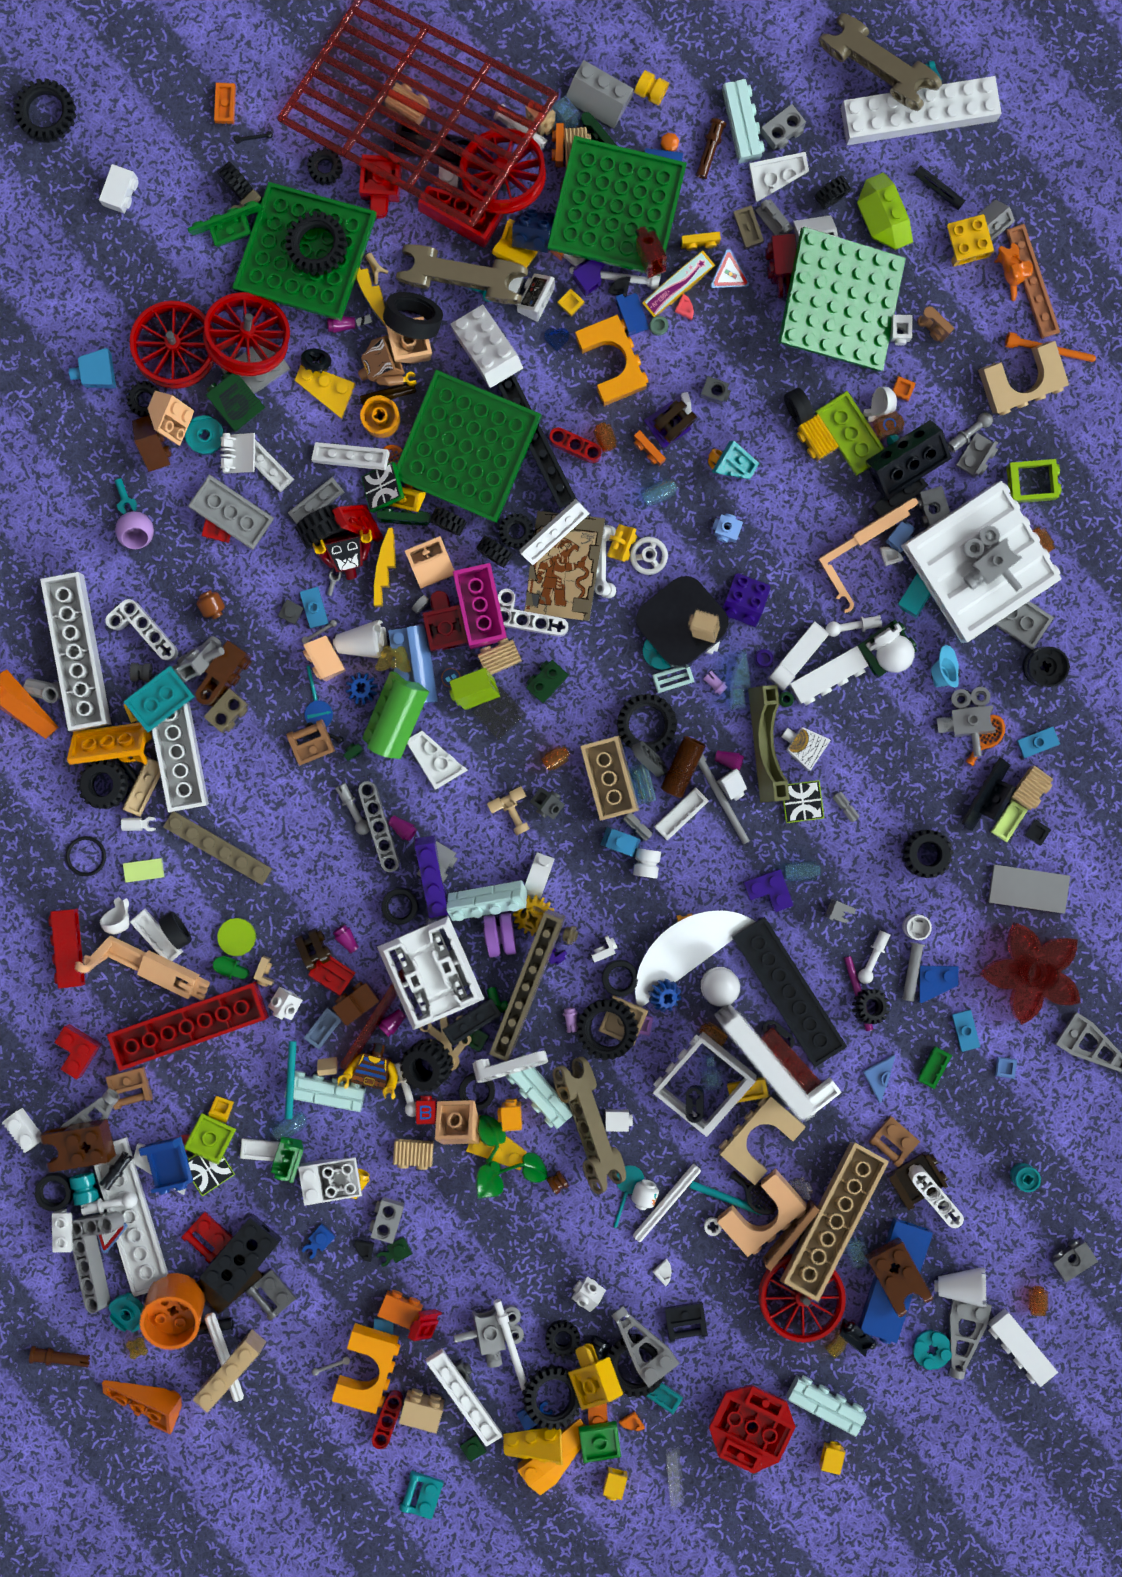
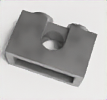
(932, 497)
(1083, 1260)

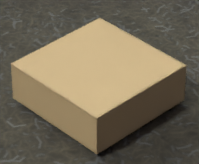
(327, 1066)

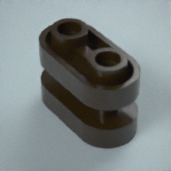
(676, 409)
(322, 953)

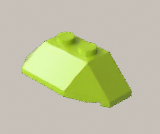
(884, 212)

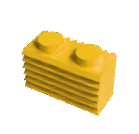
(817, 438)

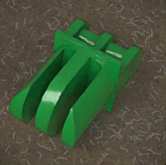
(230, 967)

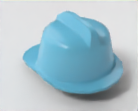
(946, 668)

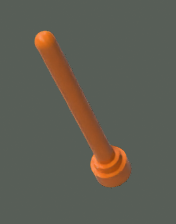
(1013, 340)

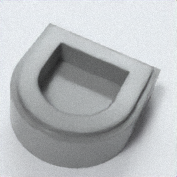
(420, 604)

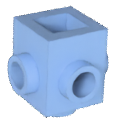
(729, 521)

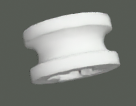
(708, 1230)

